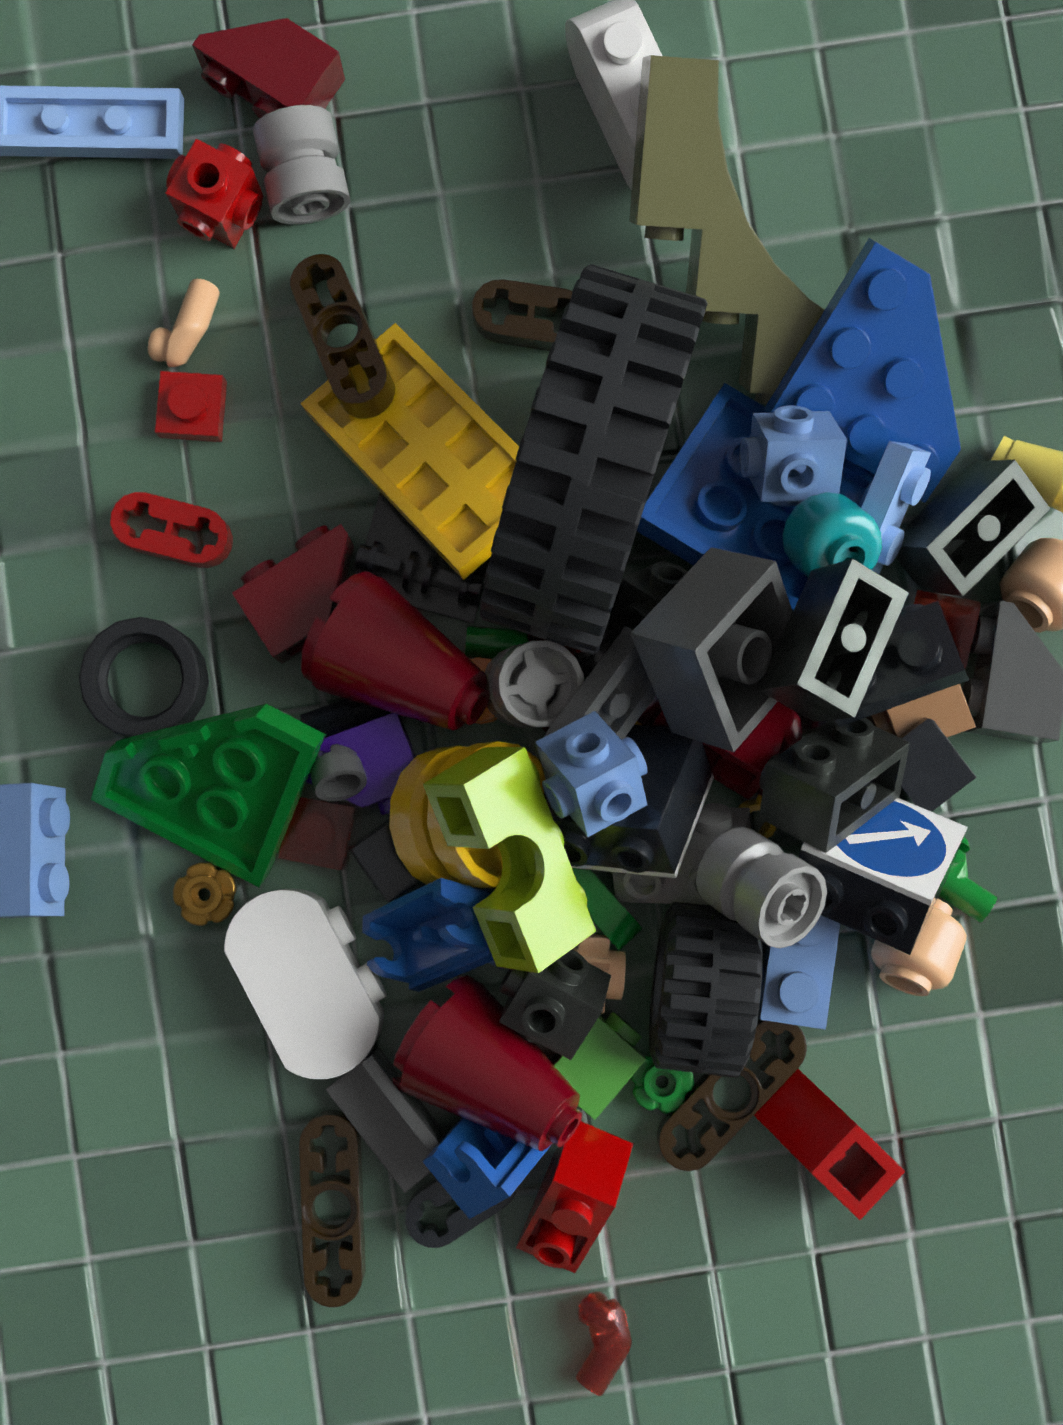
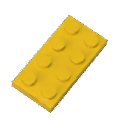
(427, 452)

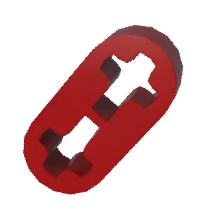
(175, 516)

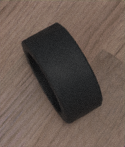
(104, 650)

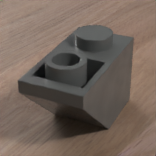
(1014, 680)

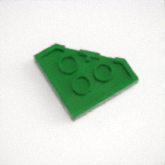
(215, 784)

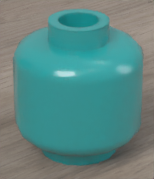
(830, 531)

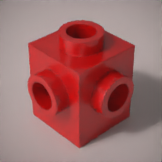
(214, 192)

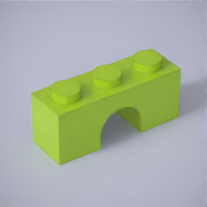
(538, 903)

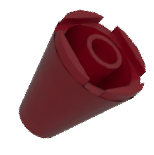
(391, 657)
(485, 1070)

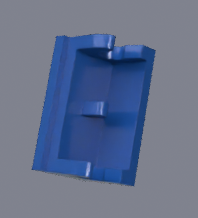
(430, 934)
(480, 1166)

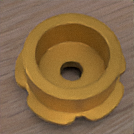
(222, 891)

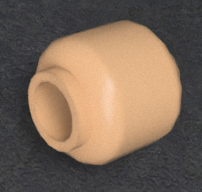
(1037, 584)
(931, 960)

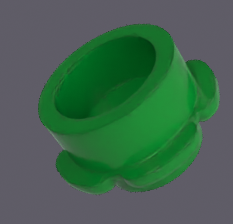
(667, 1098)

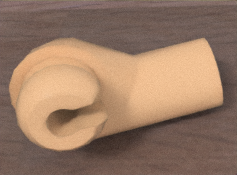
(190, 326)

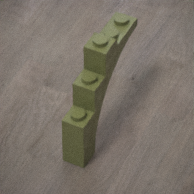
(686, 184)

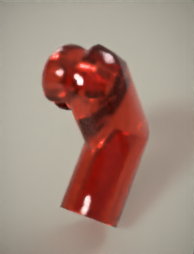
(610, 1341)

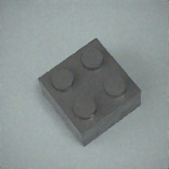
(713, 646)

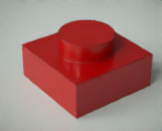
(191, 406)

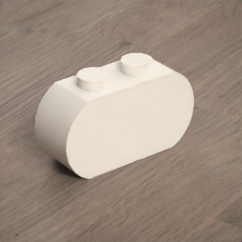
(607, 60)
(306, 981)

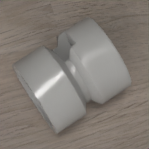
(299, 154)
(532, 683)
(761, 887)

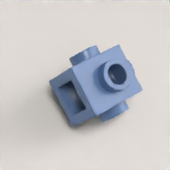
(793, 455)
(592, 773)

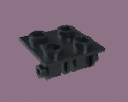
(414, 567)

